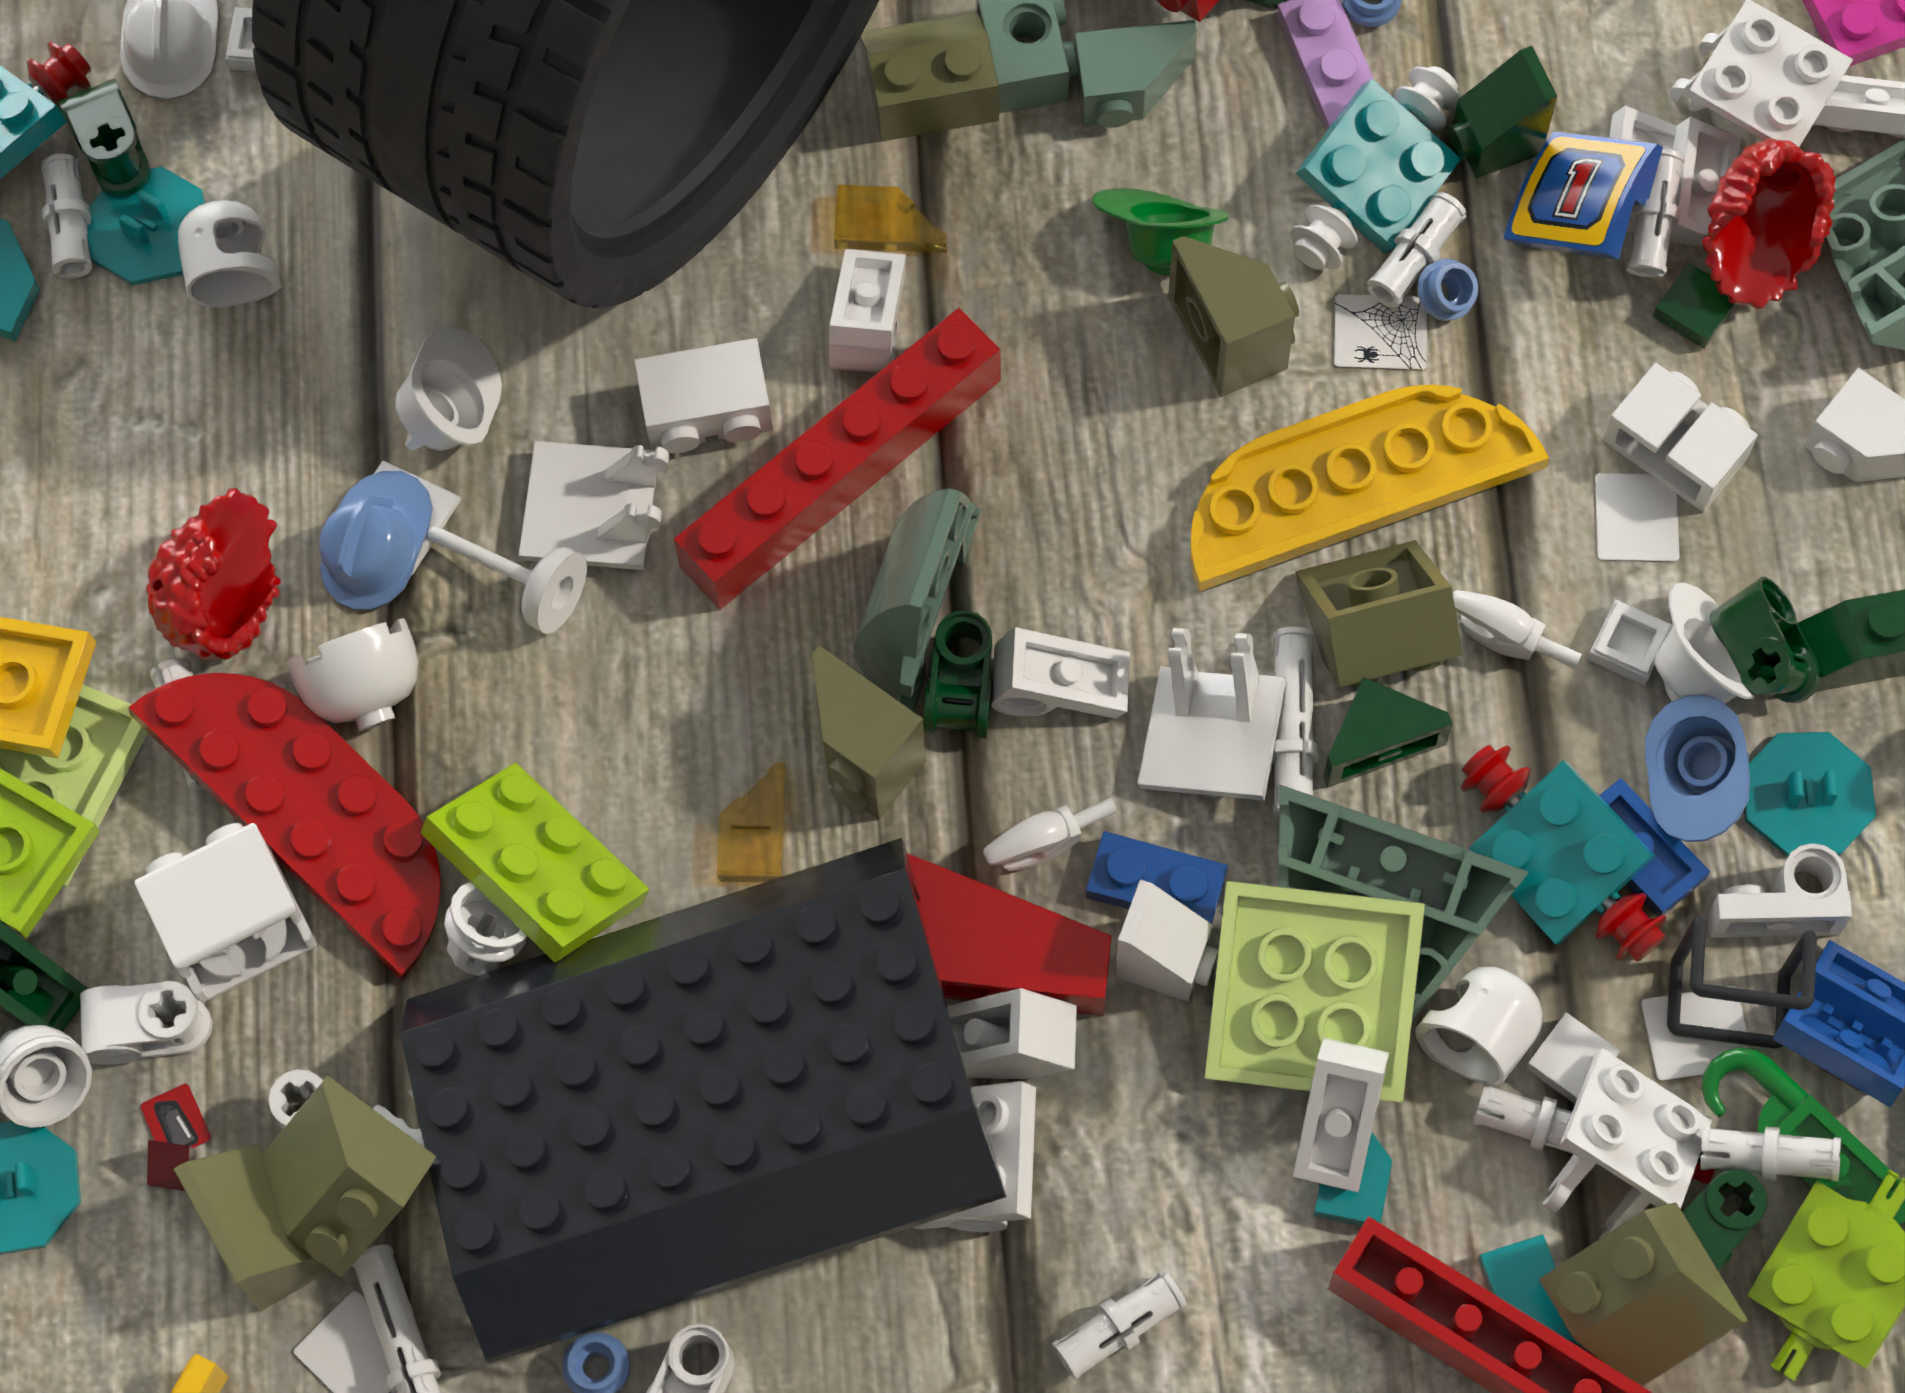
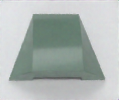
(1870, 243)
(911, 589)
(1361, 855)

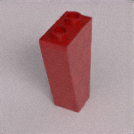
(1001, 943)

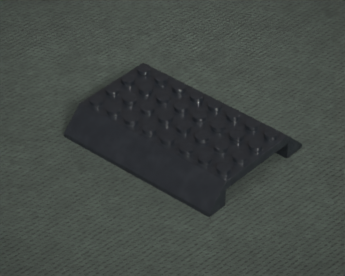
(694, 1102)

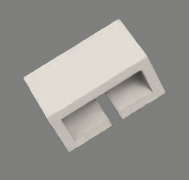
(704, 395)
(1680, 437)

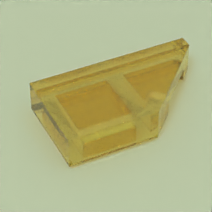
(883, 221)
(754, 832)

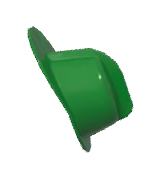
(1155, 221)

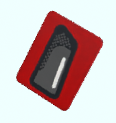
(176, 1118)

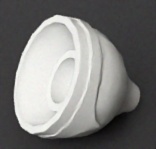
(41, 1075)

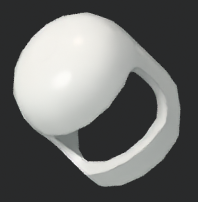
(224, 257)
(1496, 1014)

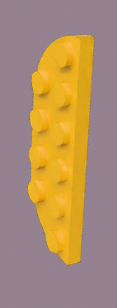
(1353, 476)

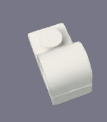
(866, 311)
(1048, 671)
(1788, 909)
(1340, 1114)

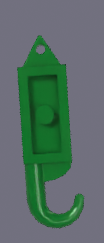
(1800, 1115)

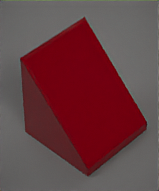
(161, 1163)

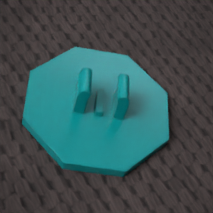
(139, 232)
(1809, 792)
(35, 1186)

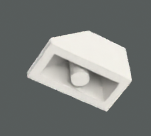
(1861, 431)
(1164, 945)
(1015, 1035)

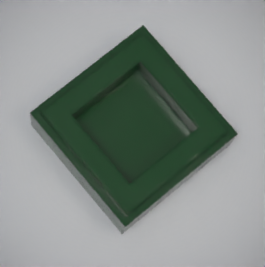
(1694, 306)

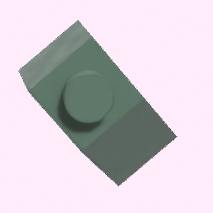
(1130, 69)

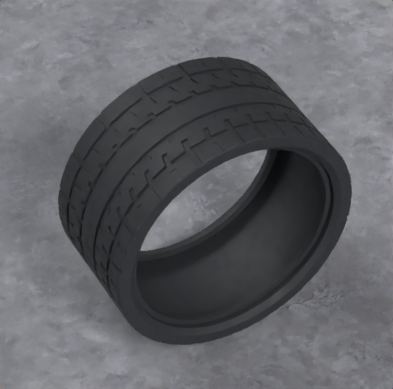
(560, 131)

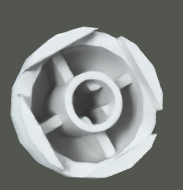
(358, 675)

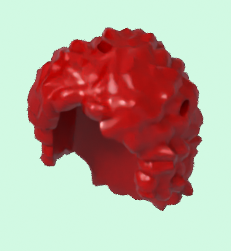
(1768, 221)
(215, 578)

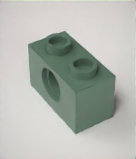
(1030, 72)

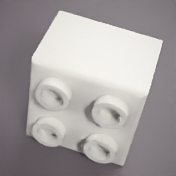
(224, 911)

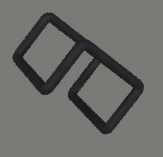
(1695, 939)

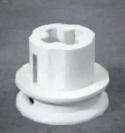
(473, 939)

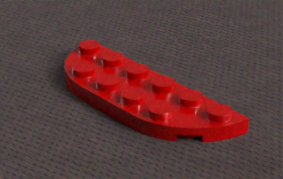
(310, 799)

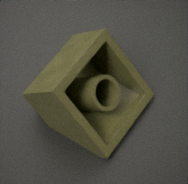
(931, 76)
(1232, 313)
(1380, 613)
(867, 737)
(341, 1175)
(246, 1226)
(1644, 1295)

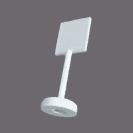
(550, 587)

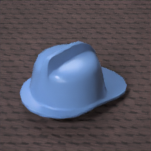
(374, 539)
(1697, 768)

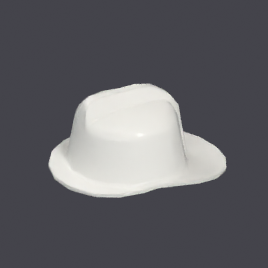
(168, 45)
(449, 391)
(1692, 655)

